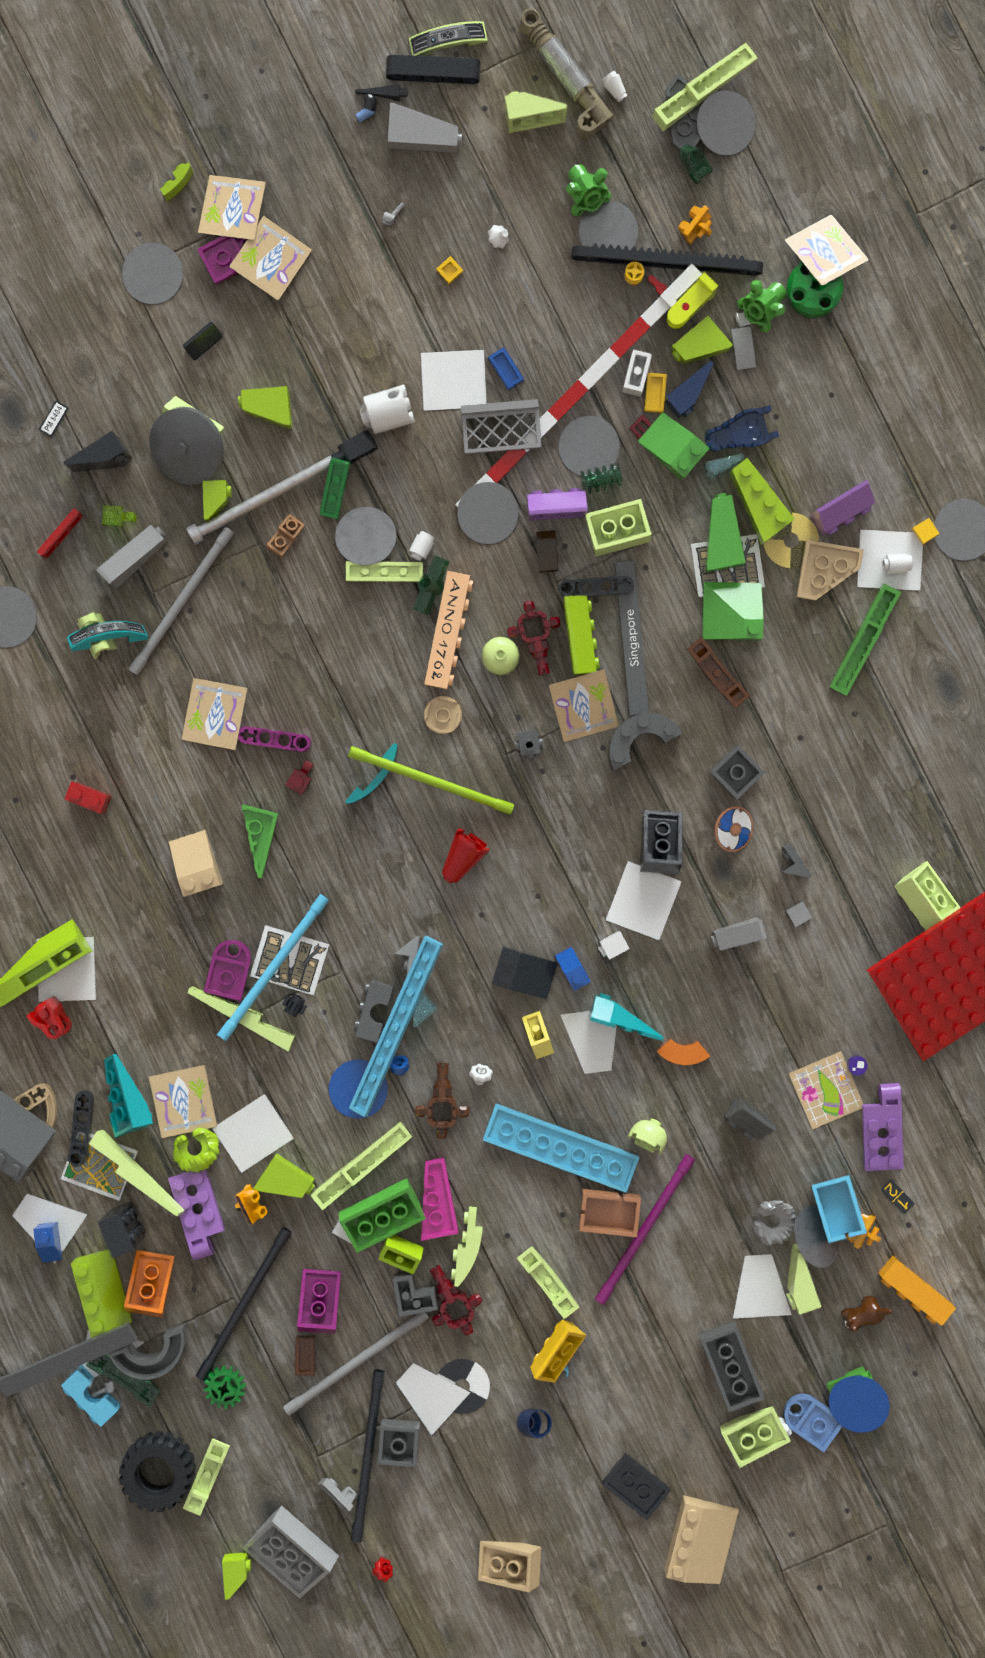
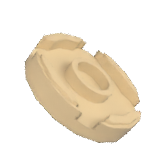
(443, 715)

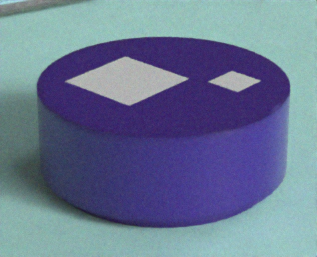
(857, 1065)

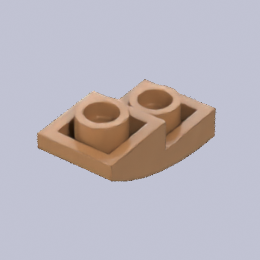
(285, 536)

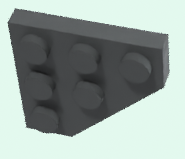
(685, 129)

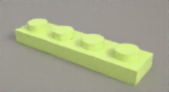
(384, 572)

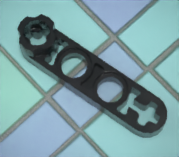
(596, 583)
(81, 1127)

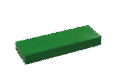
(334, 488)

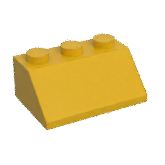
(557, 1351)

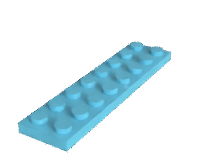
(561, 1148)

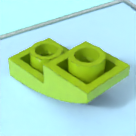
(182, 175)

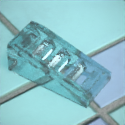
(717, 466)

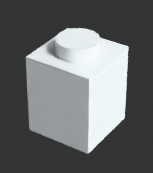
(613, 945)

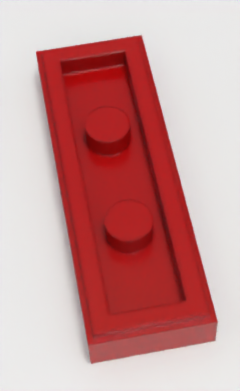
(60, 533)

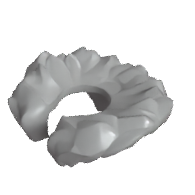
(783, 1230)

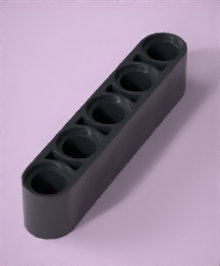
(433, 69)

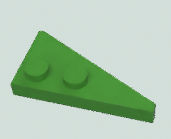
(260, 830)

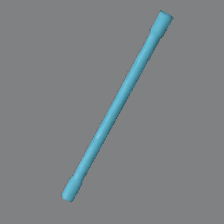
(231, 1024)

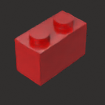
(87, 797)

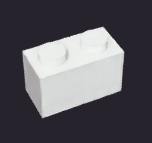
(637, 373)

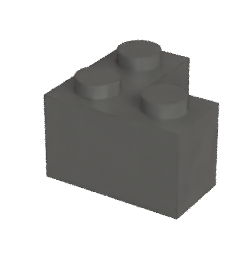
(410, 1299)

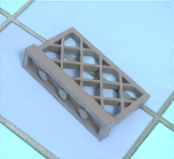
(499, 410)

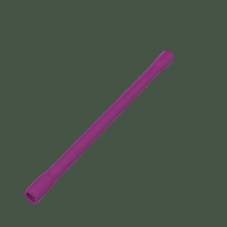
(681, 1171)

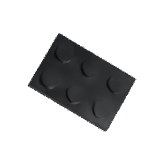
(636, 1486)

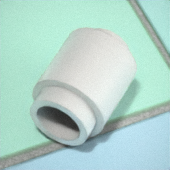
(421, 546)
(897, 563)

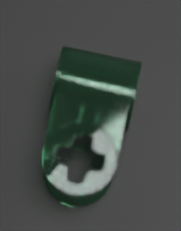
(697, 165)

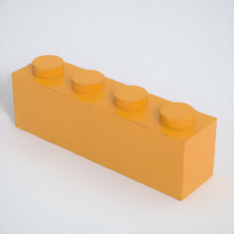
(917, 1291)

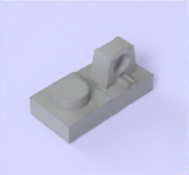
(341, 1498)

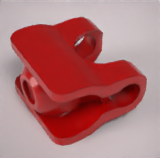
(49, 1015)

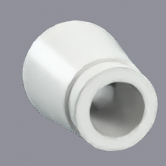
(614, 86)

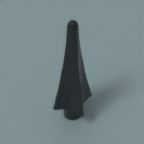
(391, 92)

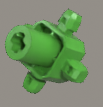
(587, 190)
(763, 304)

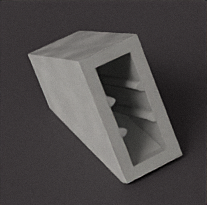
(739, 934)

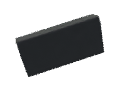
(202, 341)

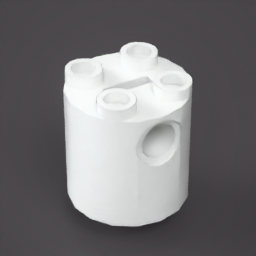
(387, 410)

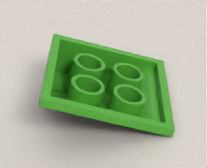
(732, 611)

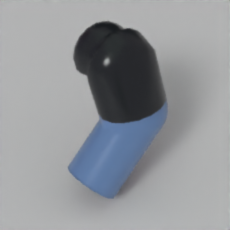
(369, 108)

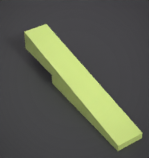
(703, 87)
(251, 1019)
(360, 1166)
(134, 1172)

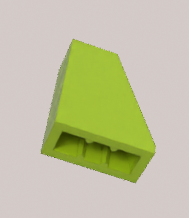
(701, 343)
(268, 404)
(284, 1179)

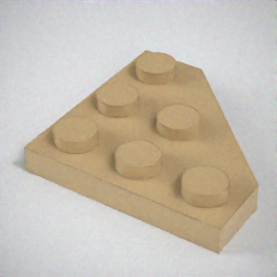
(825, 567)

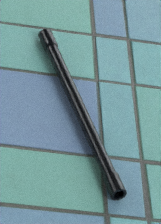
(208, 1363)
(358, 1524)

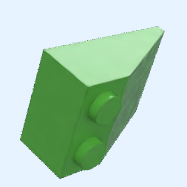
(673, 445)

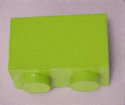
(401, 1253)

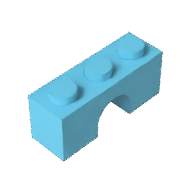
(100, 1408)

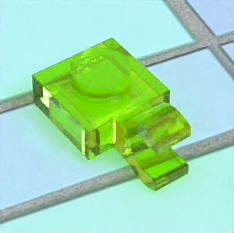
(115, 516)

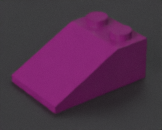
(319, 1301)

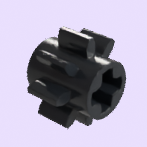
(294, 1005)

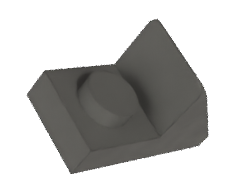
(797, 866)

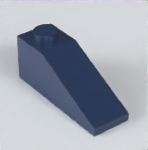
(685, 396)

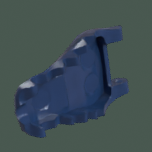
(742, 430)

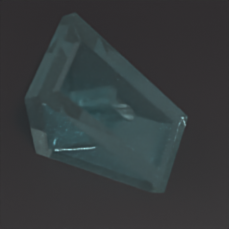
(423, 1009)

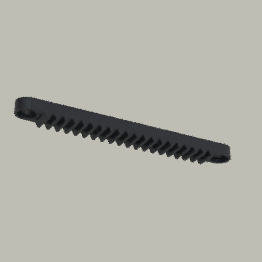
(667, 260)

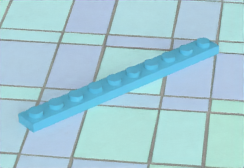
(396, 1026)

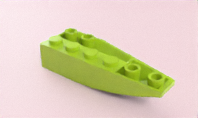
(43, 960)

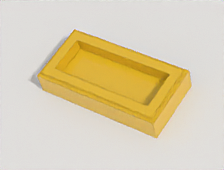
(655, 393)

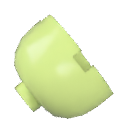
(500, 655)
(649, 1135)

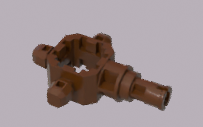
(442, 1093)

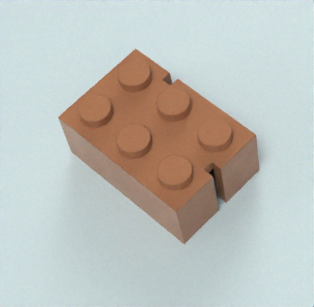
(609, 1212)

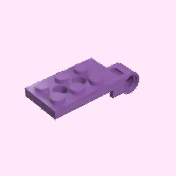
(883, 1115)
(197, 1226)

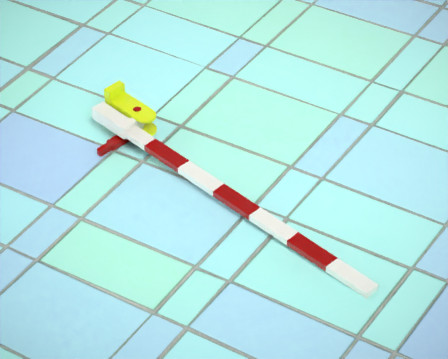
(683, 299)

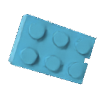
(839, 1208)

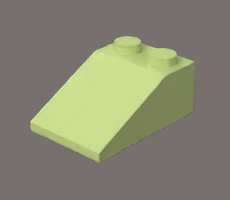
(530, 111)
(801, 1289)
(754, 1435)

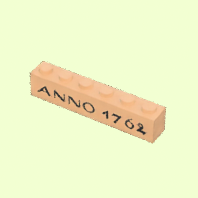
(447, 630)

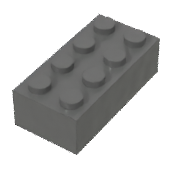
(731, 1366)

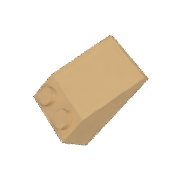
(195, 863)
(510, 1564)

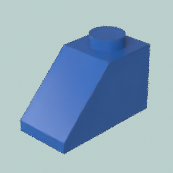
(572, 968)
(48, 1242)

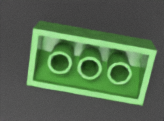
(381, 1215)

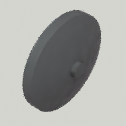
(186, 445)

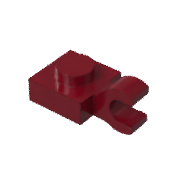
(299, 780)

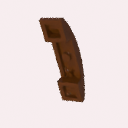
(717, 673)

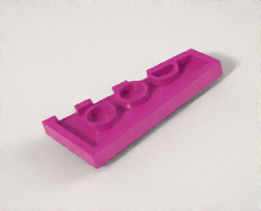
(437, 1202)

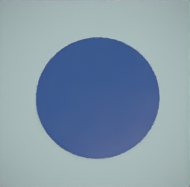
(345, 1084)
(859, 1404)

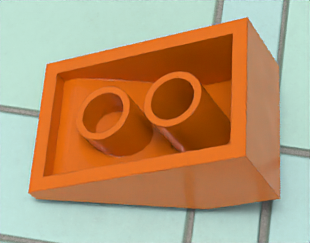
(149, 1284)

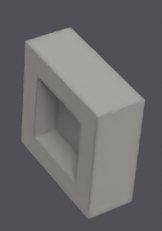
(798, 914)

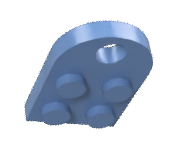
(812, 1421)

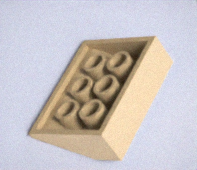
(700, 1541)

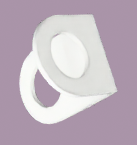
(741, 320)

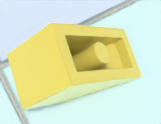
(538, 1035)

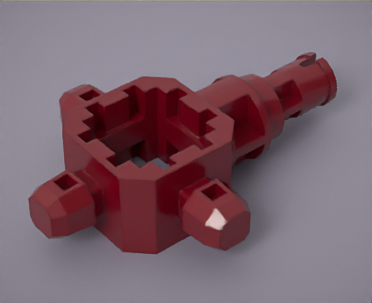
(537, 645)
(448, 1294)

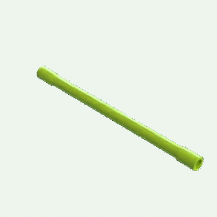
(364, 756)

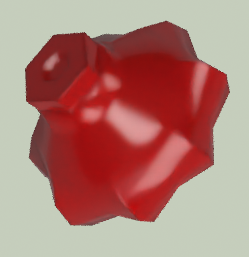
(383, 1569)

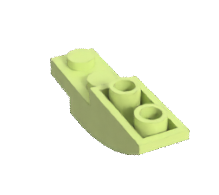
(467, 1253)

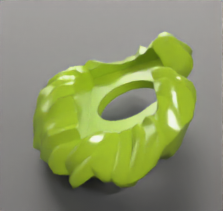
(201, 1161)

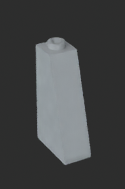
(420, 132)
(132, 556)

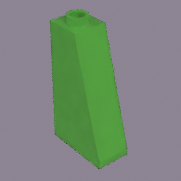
(724, 539)

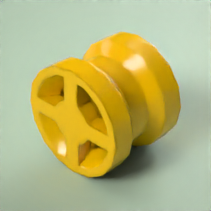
(634, 268)

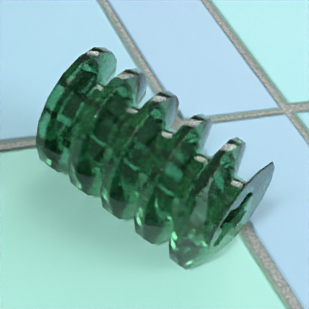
(599, 478)

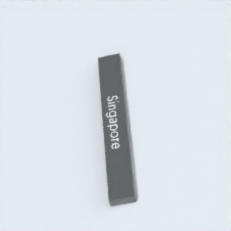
(632, 641)

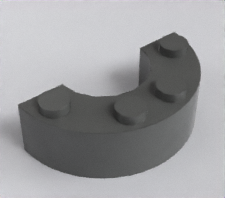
(637, 725)
(153, 1365)

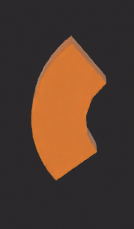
(683, 1054)

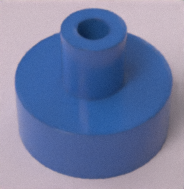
(399, 1065)

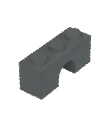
(368, 1026)

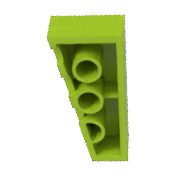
(760, 502)

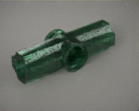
(431, 585)

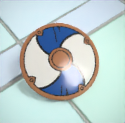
(733, 829)

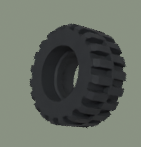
(143, 1491)

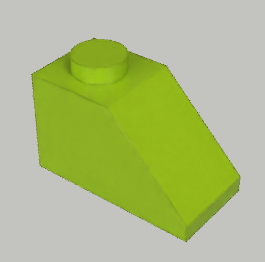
(215, 497)
(235, 1572)

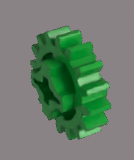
(234, 1390)

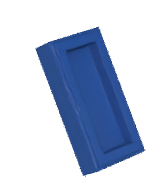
(506, 368)

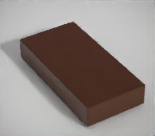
(305, 1355)

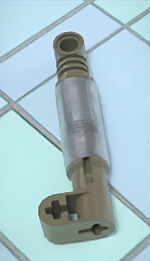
(569, 75)

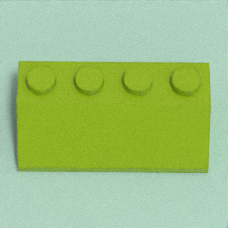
(580, 635)
(100, 1291)

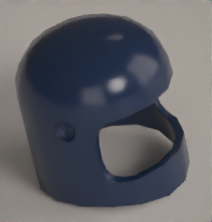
(530, 1423)

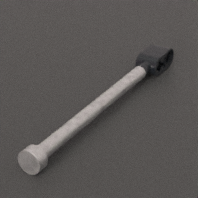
(350, 451)

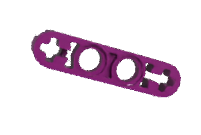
(274, 741)

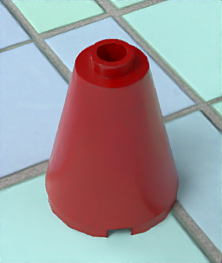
(463, 855)

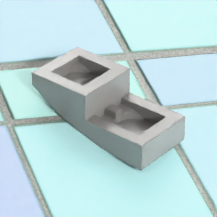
(743, 348)

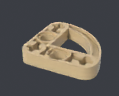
(49, 1098)

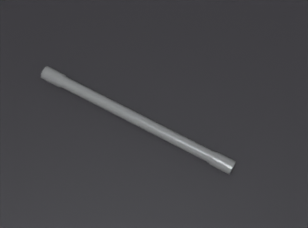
(220, 543)
(299, 1401)

